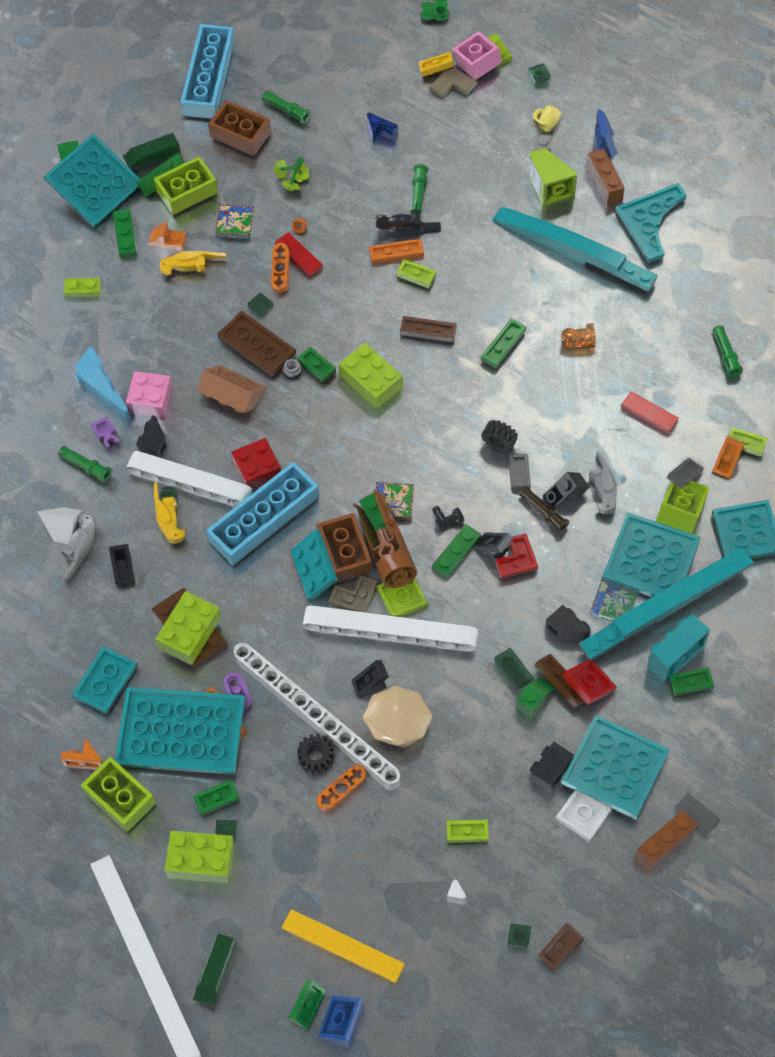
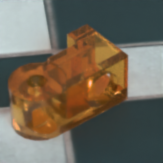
(579, 338)

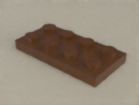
(256, 343)
(214, 644)

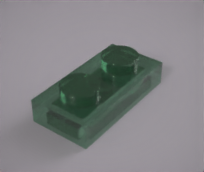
(513, 669)

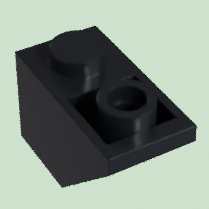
(153, 439)
(566, 490)
(567, 626)

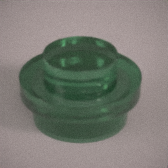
(168, 491)

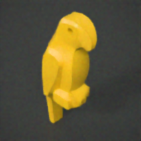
(188, 261)
(167, 517)

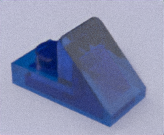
(378, 125)

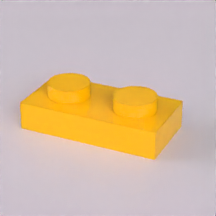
(436, 64)

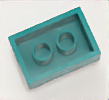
(678, 647)

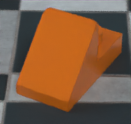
(166, 238)
(728, 457)
(86, 759)

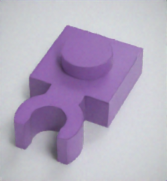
(105, 431)

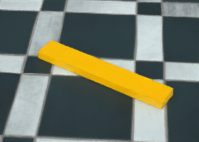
(343, 946)

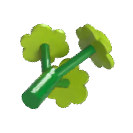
(299, 173)

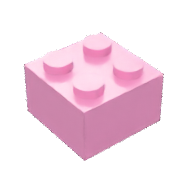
(477, 55)
(149, 394)

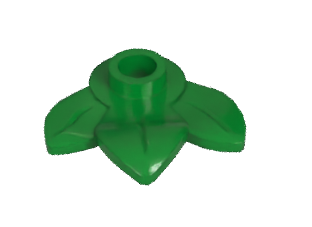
(435, 10)

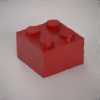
(255, 463)

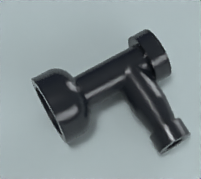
(442, 521)

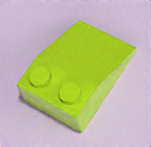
(682, 506)

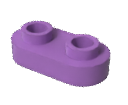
(239, 689)

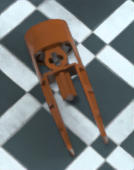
(393, 565)

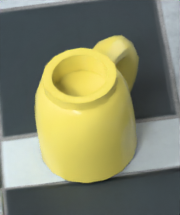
(548, 118)

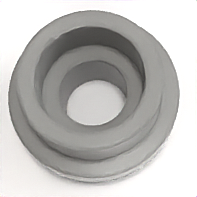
(292, 363)

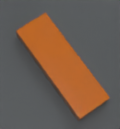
(396, 251)

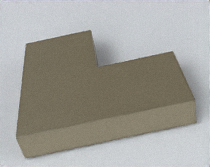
(452, 79)
(354, 600)

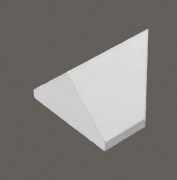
(61, 523)

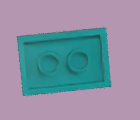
(313, 564)
(104, 680)

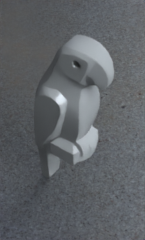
(604, 485)
(79, 543)

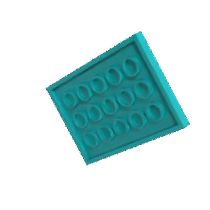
(180, 730)

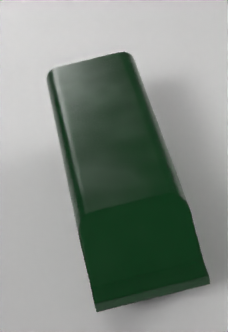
(152, 151)
(215, 969)

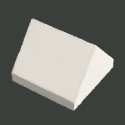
(456, 894)

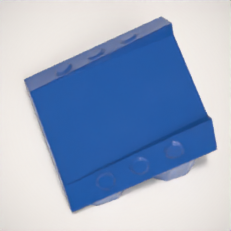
(604, 134)

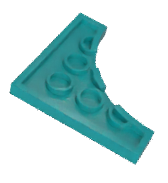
(644, 216)

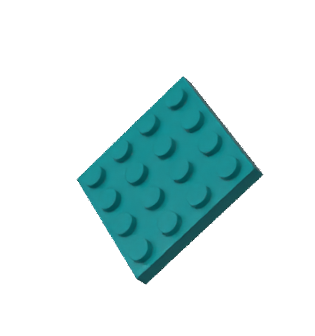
(92, 180)
(650, 555)
(615, 766)

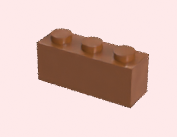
(605, 176)
(665, 840)

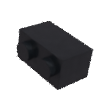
(551, 766)

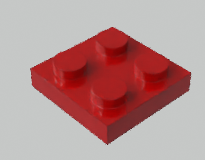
(589, 681)

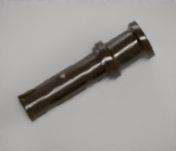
(550, 515)

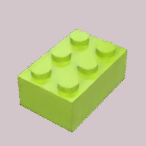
(186, 185)
(370, 375)
(188, 628)
(118, 794)
(199, 857)

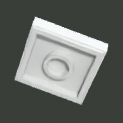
(583, 815)

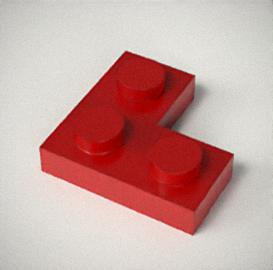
(520, 561)

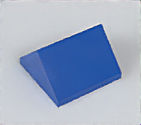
(341, 1020)

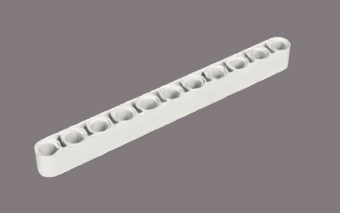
(319, 724)
(144, 958)

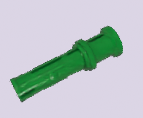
(291, 109)
(419, 182)
(729, 357)
(92, 467)

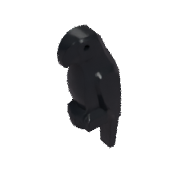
(405, 224)

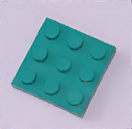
(746, 527)

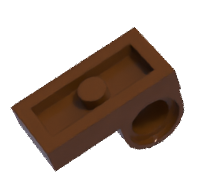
(561, 946)

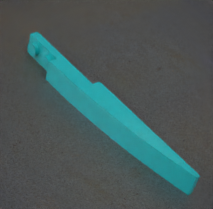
(576, 247)
(665, 603)

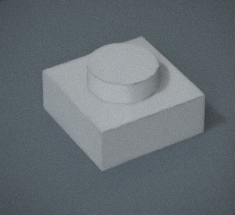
(542, 141)

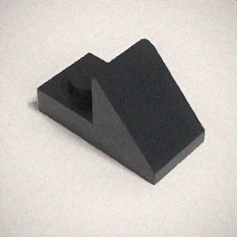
(493, 544)
(122, 563)
(371, 679)

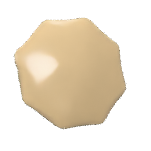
(397, 716)

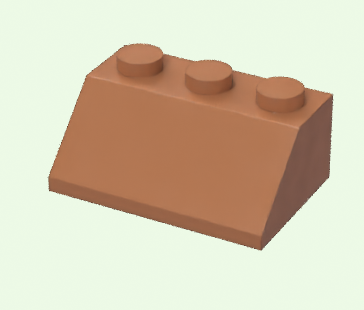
(230, 388)

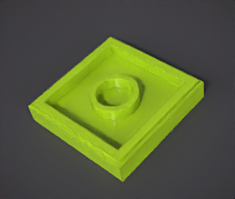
(403, 599)

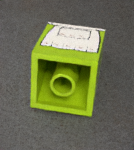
(550, 177)

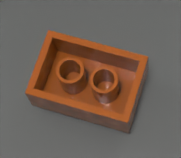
(239, 127)
(345, 547)

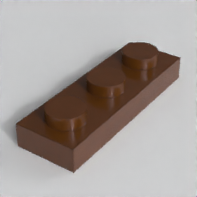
(428, 329)
(553, 672)

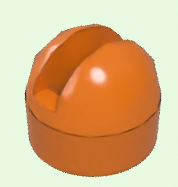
(296, 225)

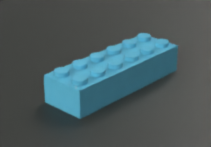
(207, 71)
(263, 513)

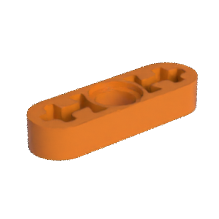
(283, 274)
(326, 793)

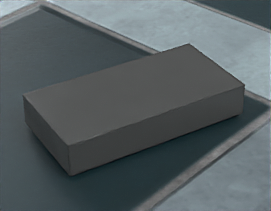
(519, 471)
(685, 473)
(699, 813)

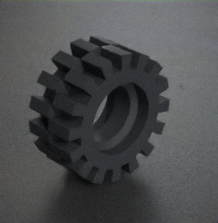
(499, 436)
(315, 765)

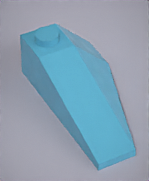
(94, 379)

